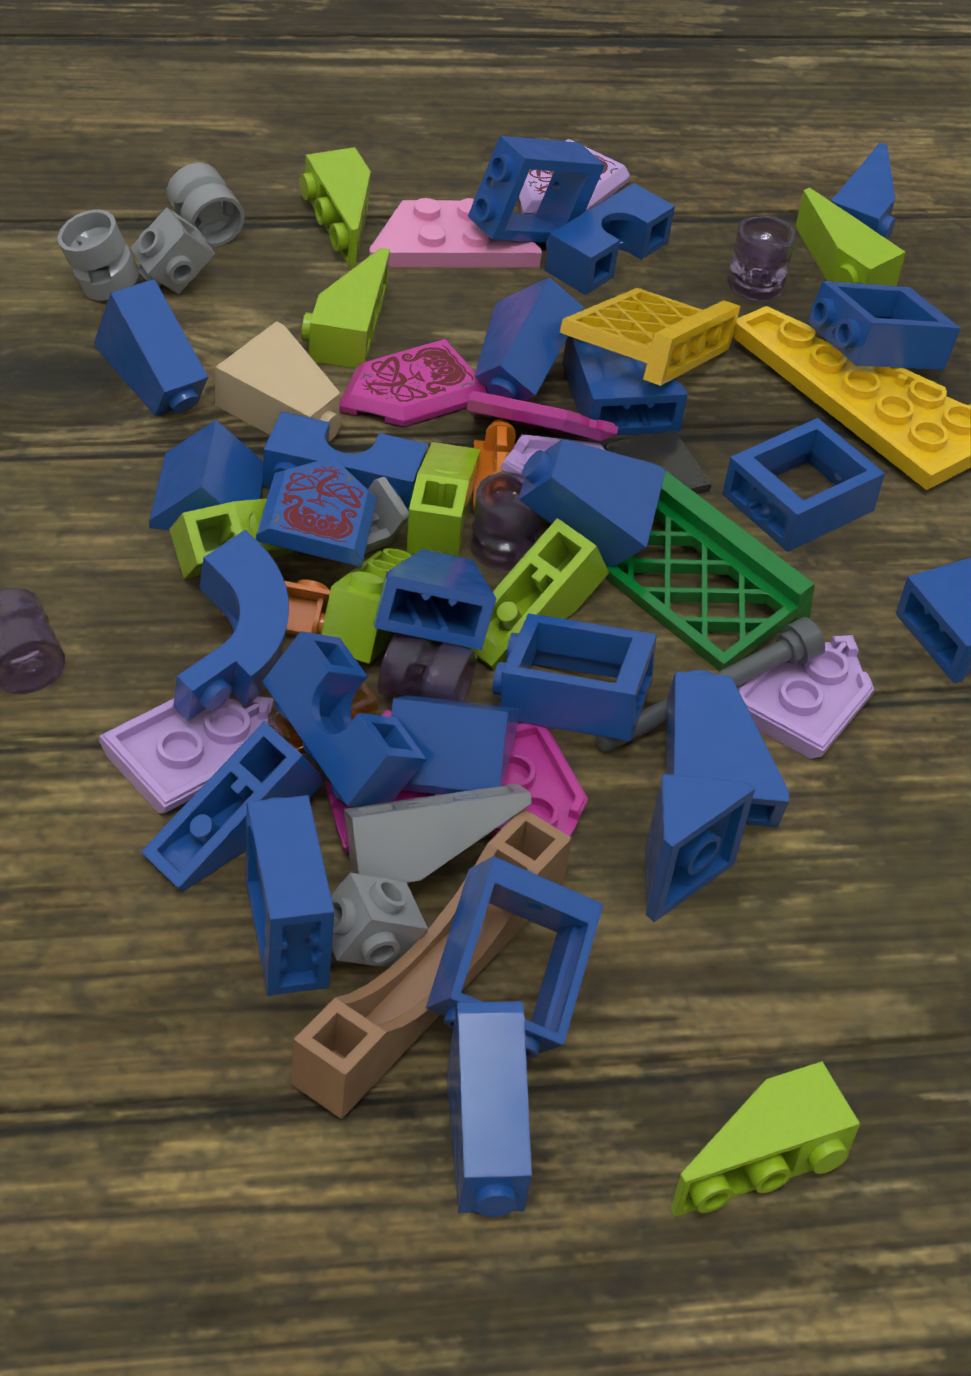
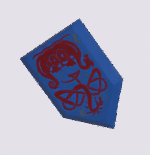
(318, 512)

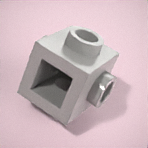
(171, 251)
(374, 920)

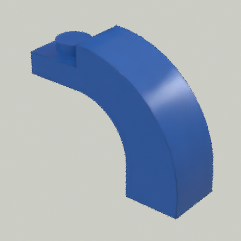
(255, 600)

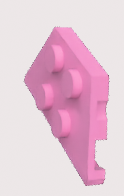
(444, 236)

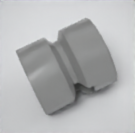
(206, 202)
(97, 254)

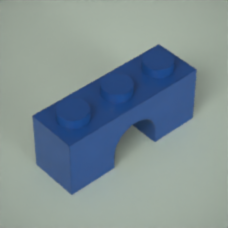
(587, 247)
(305, 440)
(361, 757)

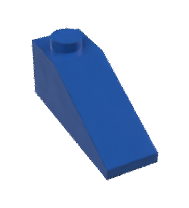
(870, 193)
(213, 821)

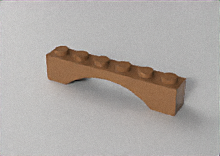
(372, 1027)

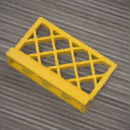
(656, 331)

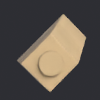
(275, 377)

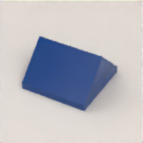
(204, 473)
(462, 742)
(692, 837)

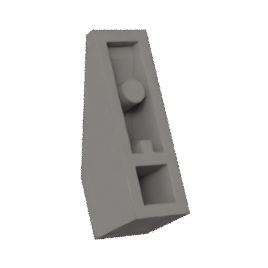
(421, 834)

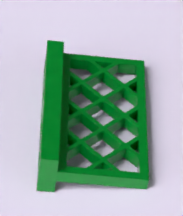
(730, 552)

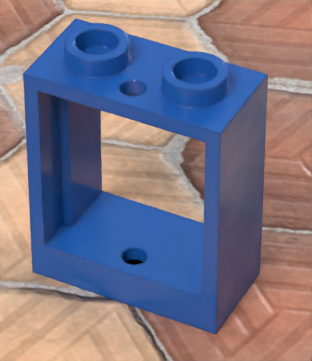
(565, 198)
(883, 325)
(791, 520)
(575, 701)
(288, 895)
(542, 903)

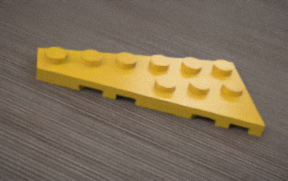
(885, 406)

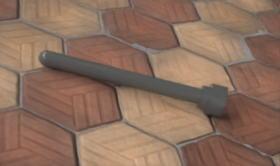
(798, 644)

